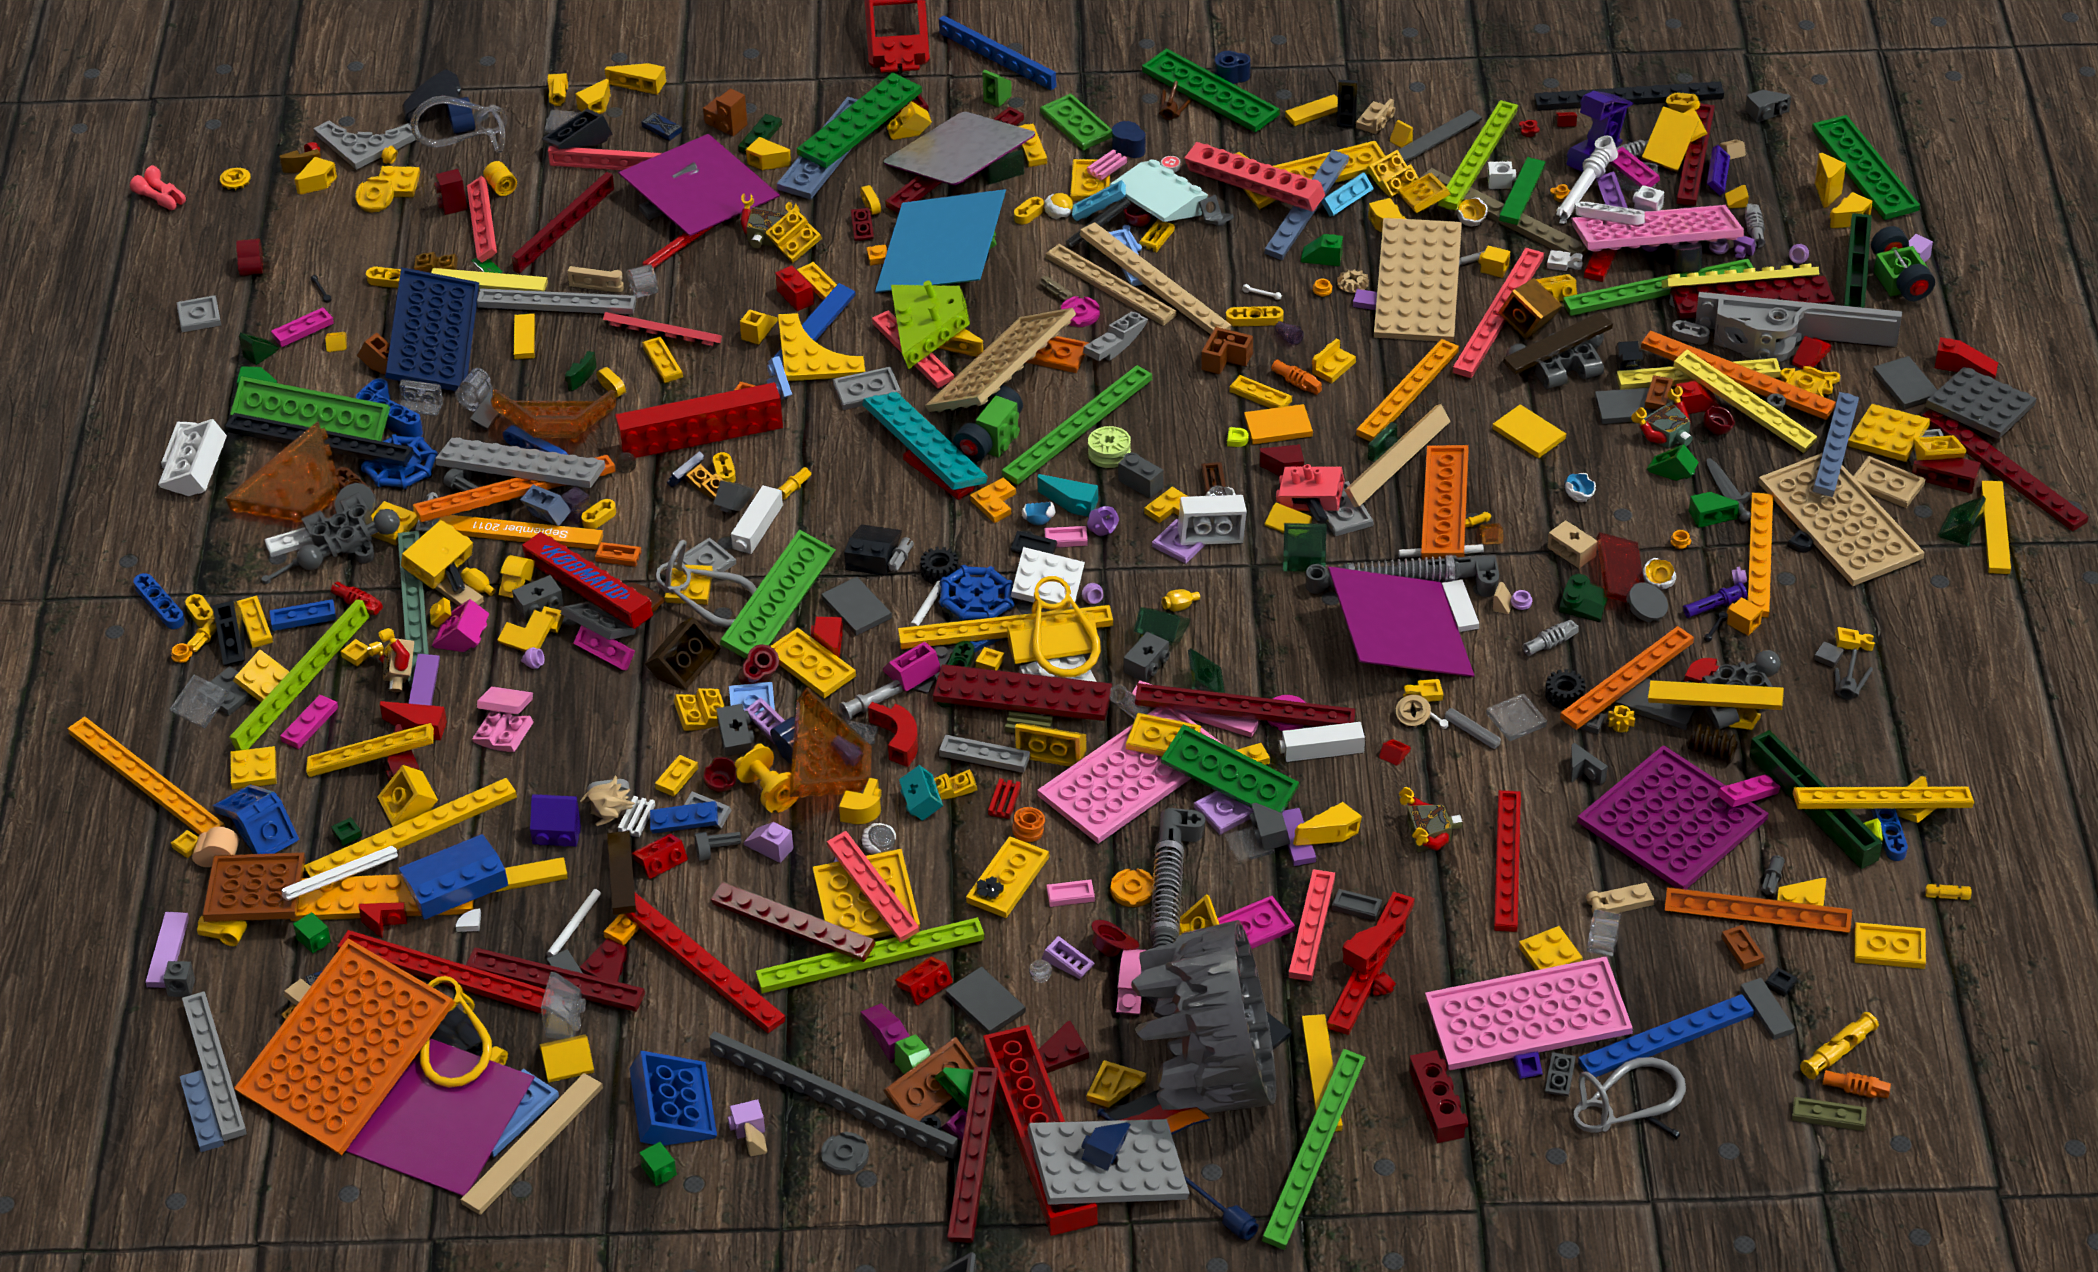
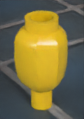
(477, 581)
(1179, 599)

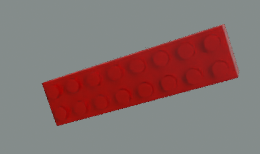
(700, 420)

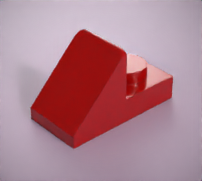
(1810, 352)
(380, 914)

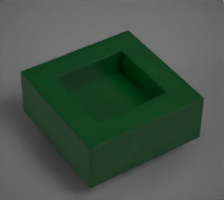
(346, 831)

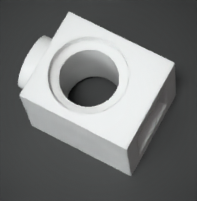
(1500, 175)
(1648, 199)

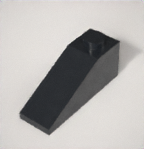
(1347, 103)
(230, 632)

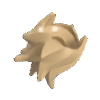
(607, 801)

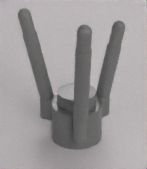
(1847, 687)

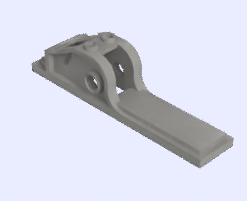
(1799, 320)

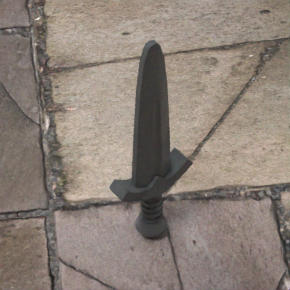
(1728, 489)

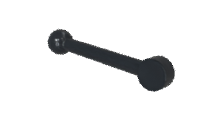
(327, 298)
(1722, 617)
(1673, 1132)

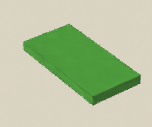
(1076, 121)

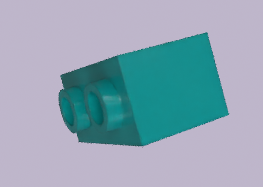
(920, 793)

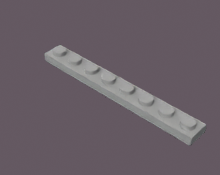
(556, 301)
(214, 1066)

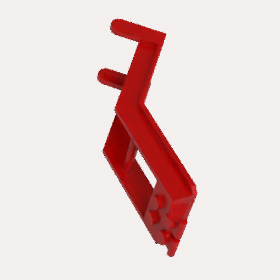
(897, 51)

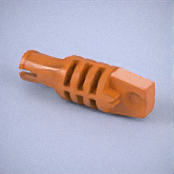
(1297, 377)
(1858, 1084)

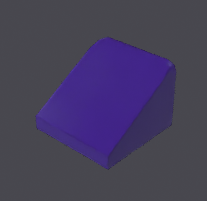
(1527, 1065)

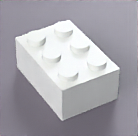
(1212, 519)

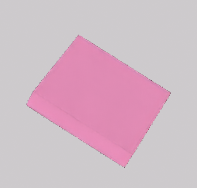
(504, 700)

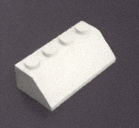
(193, 458)

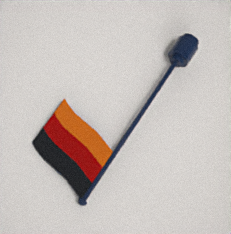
(1149, 1108)

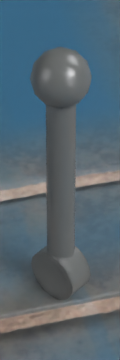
(267, 579)

